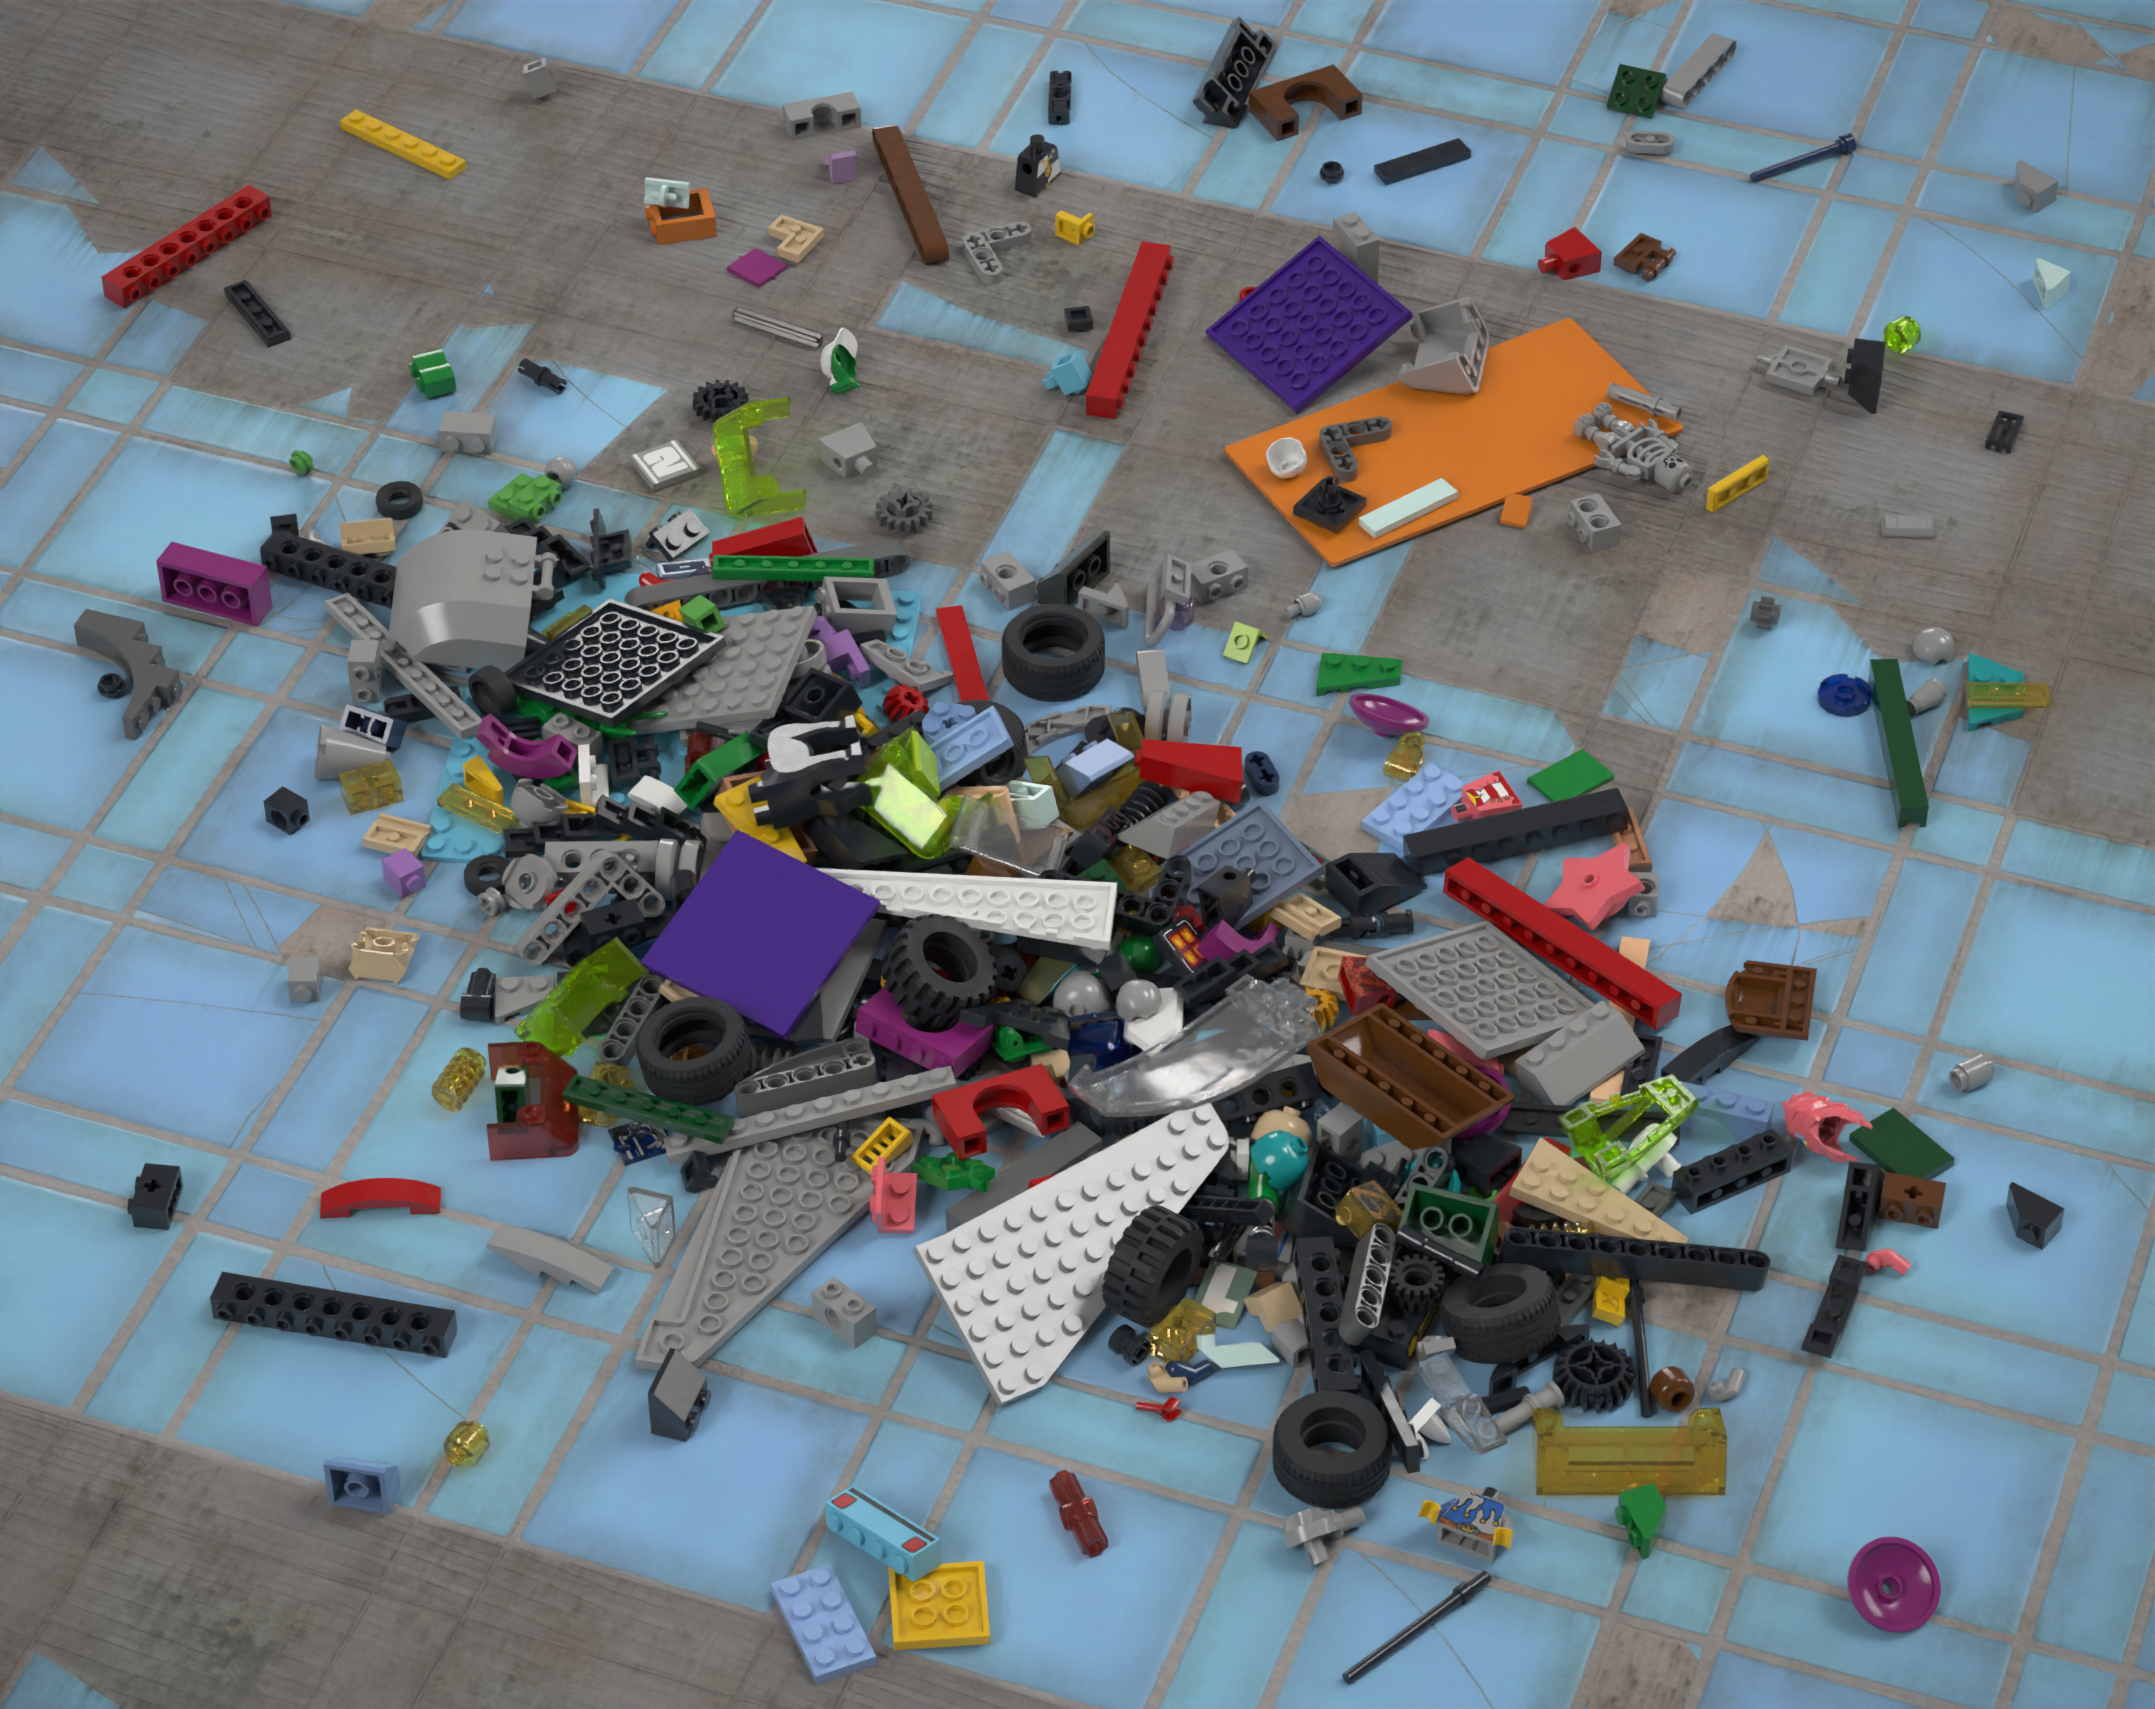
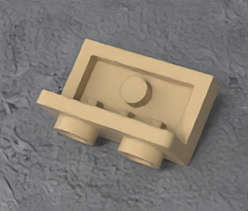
(368, 536)

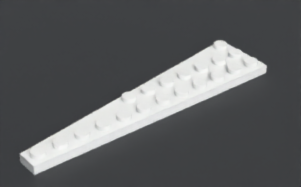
(1026, 907)

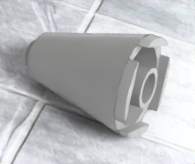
(345, 752)

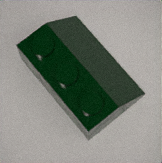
(1453, 1220)

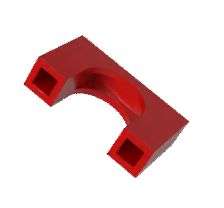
(1024, 1089)

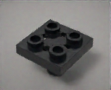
(1332, 501)

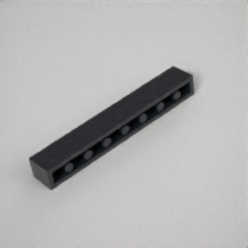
(1516, 831)

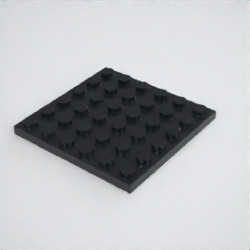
(613, 662)

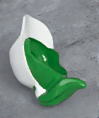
(839, 362)

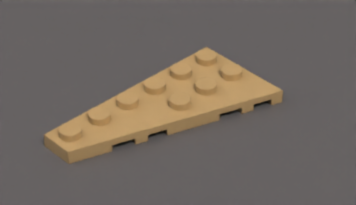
(1575, 1193)

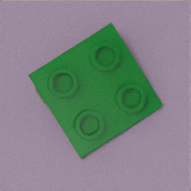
(1015, 1046)

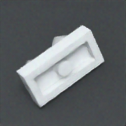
(1430, 1425)

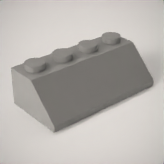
(1174, 825)
(1578, 1056)

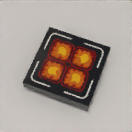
(1179, 946)

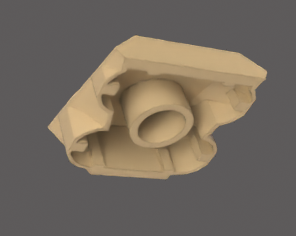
(382, 954)

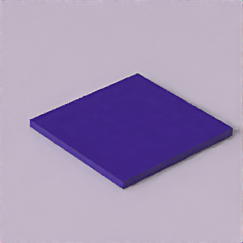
(1309, 324)
(761, 934)

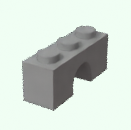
(839, 110)

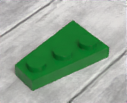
(1351, 671)

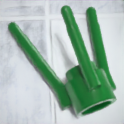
(621, 730)

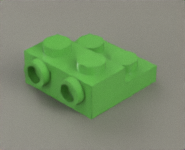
(527, 498)

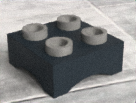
(1080, 1110)

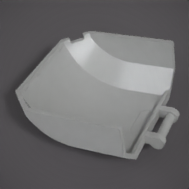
(468, 598)

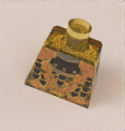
(1367, 1206)

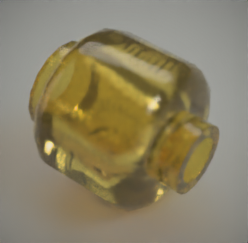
(466, 1444)

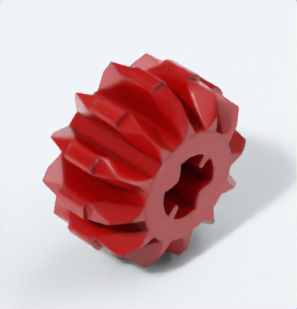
(902, 702)

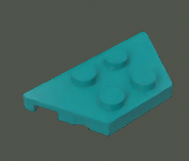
(1985, 670)

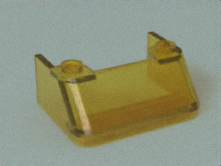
(1090, 806)

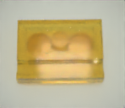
(1135, 868)

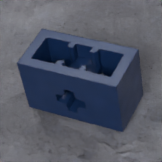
(373, 726)

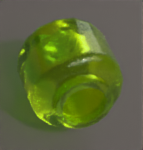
(1902, 334)

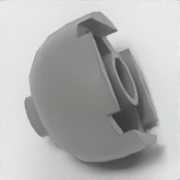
(536, 803)
(1082, 995)

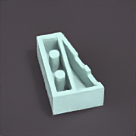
(1033, 801)

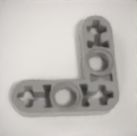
(1012, 236)

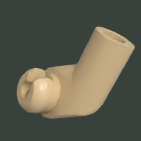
(1163, 1381)

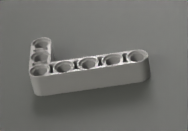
(584, 902)

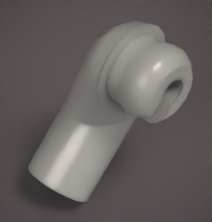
(931, 1129)

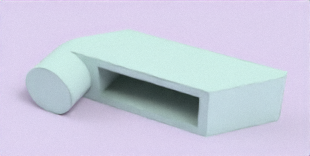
(1234, 1354)

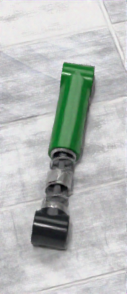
(1261, 1244)

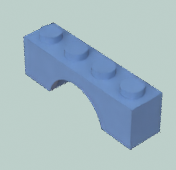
(1739, 1113)

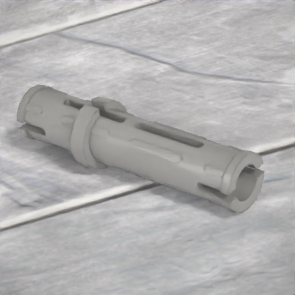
(1654, 405)

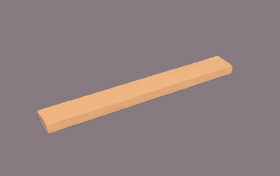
(1636, 951)

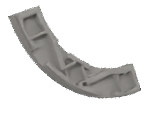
(1060, 725)

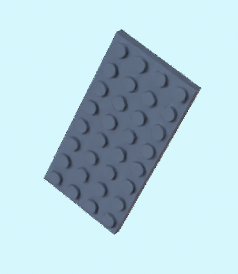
(1250, 840)

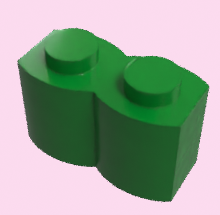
(432, 373)

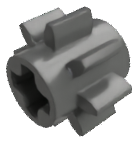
(1765, 612)

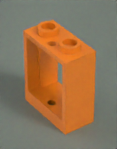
(683, 228)

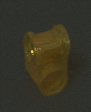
(1406, 757)

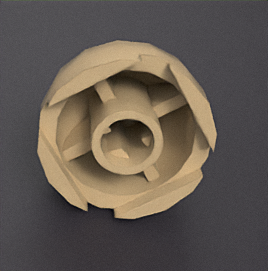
(1284, 1120)

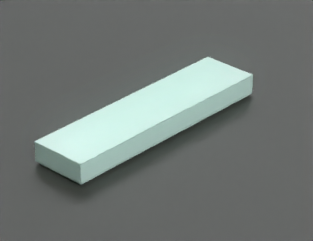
(1408, 508)

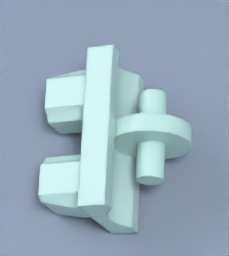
(667, 193)

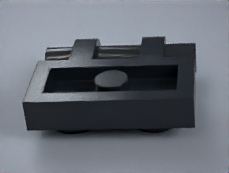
(625, 764)

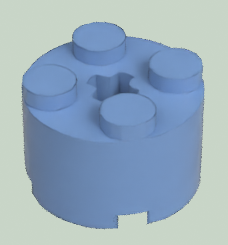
(944, 719)

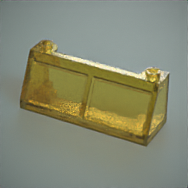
(1626, 1458)

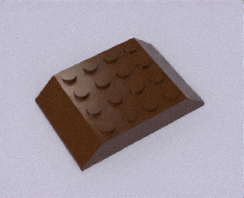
(1403, 1078)

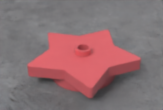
(1595, 886)

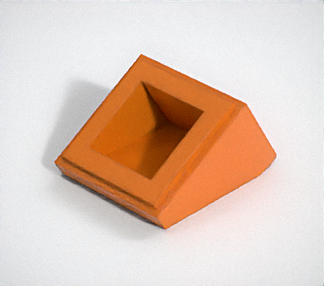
(1516, 510)

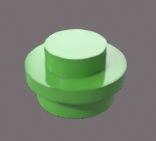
(301, 462)

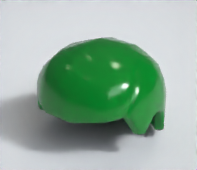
(1140, 952)

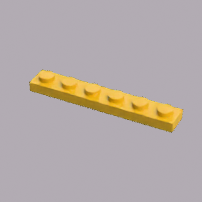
(403, 144)

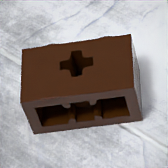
(1912, 1200)

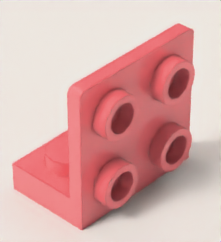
(894, 1201)

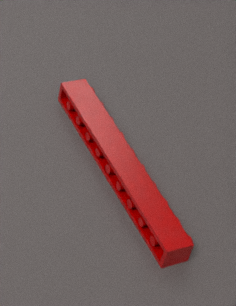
(1129, 330)
(1562, 943)

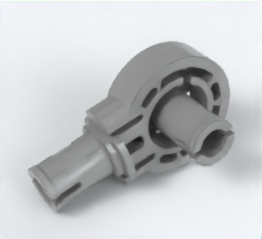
(1313, 1524)

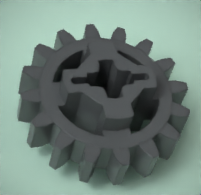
(904, 511)

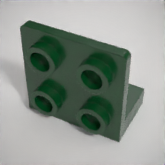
(1636, 91)

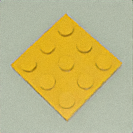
(940, 1608)

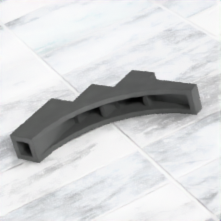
(128, 647)

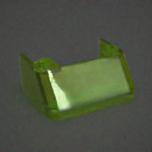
(742, 490)
(906, 806)
(581, 997)

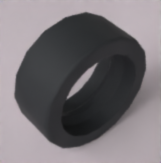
(492, 692)
(1004, 773)

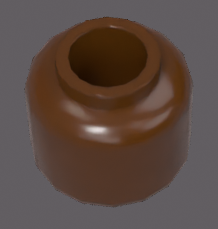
(1672, 1389)

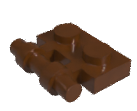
(1638, 255)

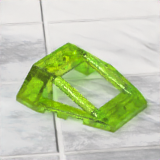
(1610, 1159)

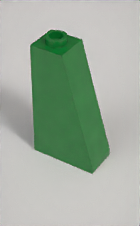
(707, 772)

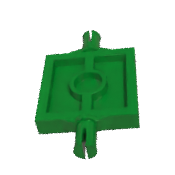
(954, 1174)

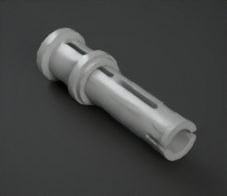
(1547, 1397)

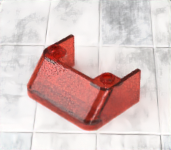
(541, 1128)

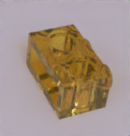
(610, 1074)

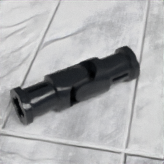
(1365, 925)

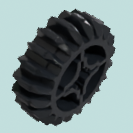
(1594, 1375)

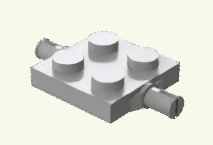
(1798, 369)

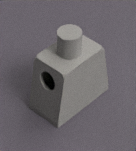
(849, 452)

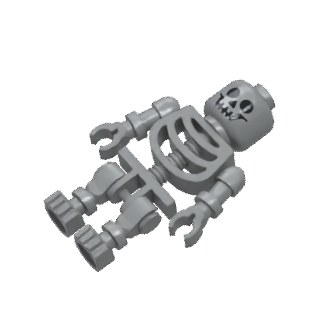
(1654, 454)

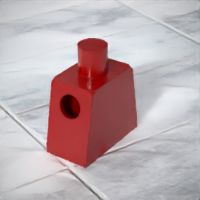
(1571, 256)

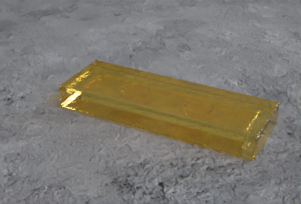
(2007, 695)
(477, 808)

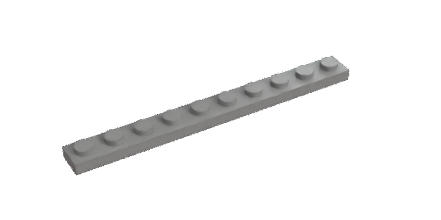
(410, 673)
(817, 1113)

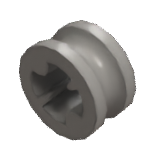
(491, 901)

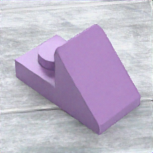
(841, 166)

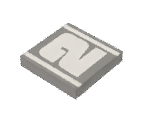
(665, 465)

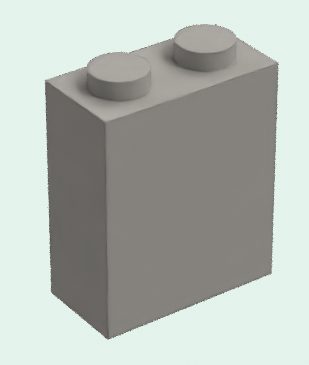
(1357, 243)

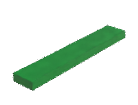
(789, 567)

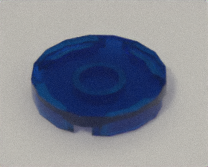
(1844, 695)

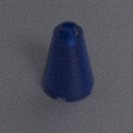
(1103, 1040)

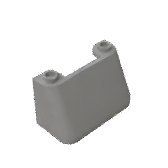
(1449, 348)

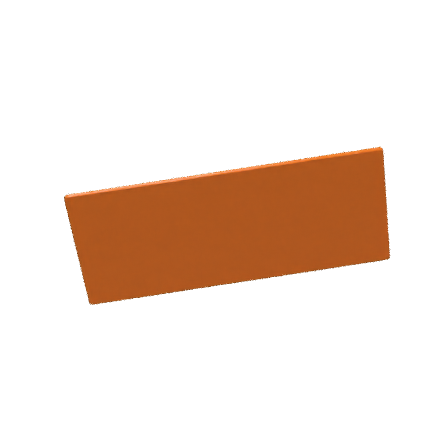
(1482, 443)

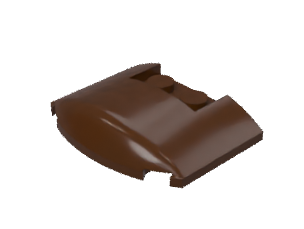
(1771, 999)

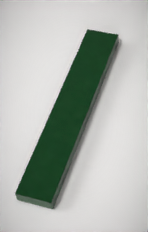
(648, 1109)

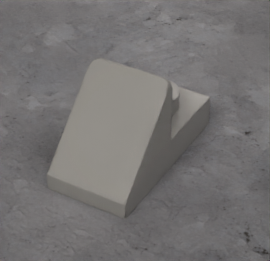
(1105, 607)

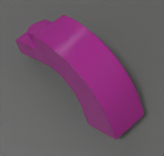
(525, 757)
(1226, 942)

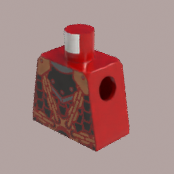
(1362, 986)

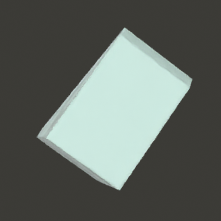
(2051, 282)

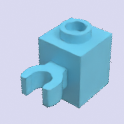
(1069, 373)

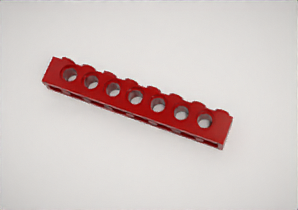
(186, 246)

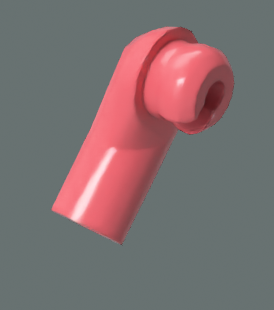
(1886, 1258)

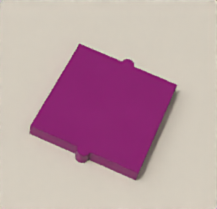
(757, 267)

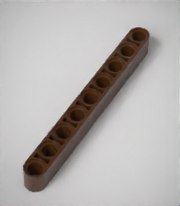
(910, 194)

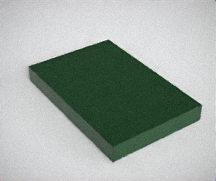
(1901, 1147)

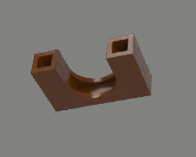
(1325, 85)

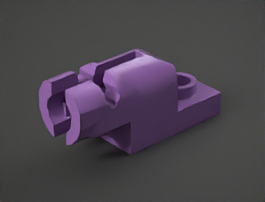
(841, 651)

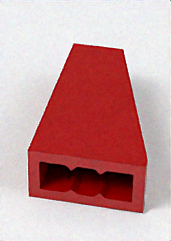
(780, 539)
(1192, 767)

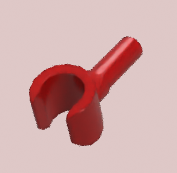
(1167, 1411)

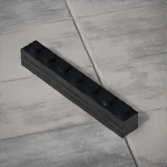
(1228, 1210)

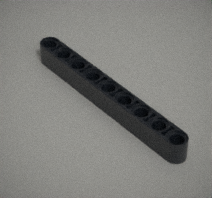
(1636, 1258)

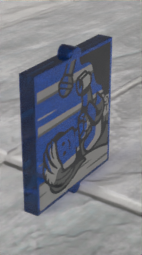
(638, 1141)

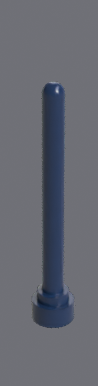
(1844, 144)

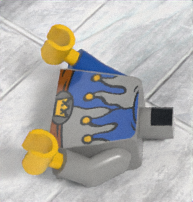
(1472, 1523)

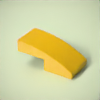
(1610, 1299)

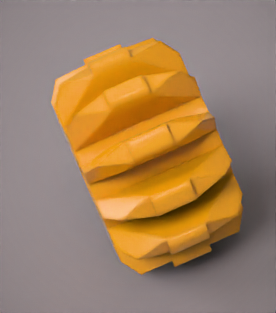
(1326, 1010)

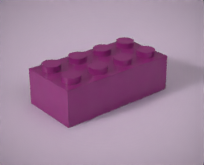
(214, 583)

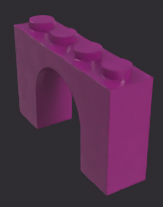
(886, 1025)

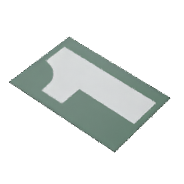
(1224, 1291)

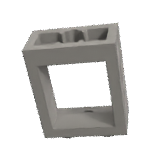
(857, 589)

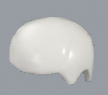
(1286, 458)

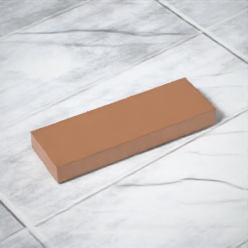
(1639, 855)

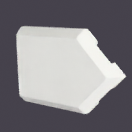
(1159, 1025)

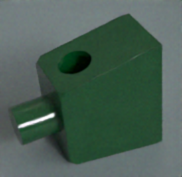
(510, 1087)

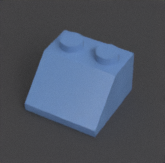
(1092, 767)
(361, 1484)

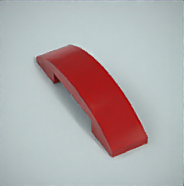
(380, 1193)

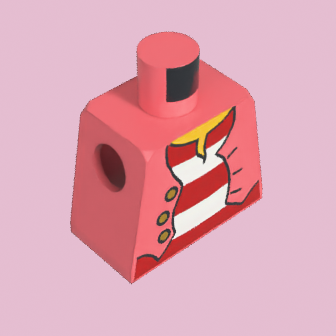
(1486, 798)

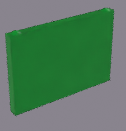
(1571, 777)

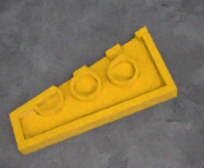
(739, 810)

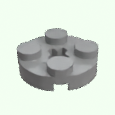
(541, 885)

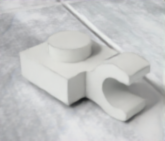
(1239, 1155)

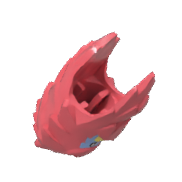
(1819, 1124)

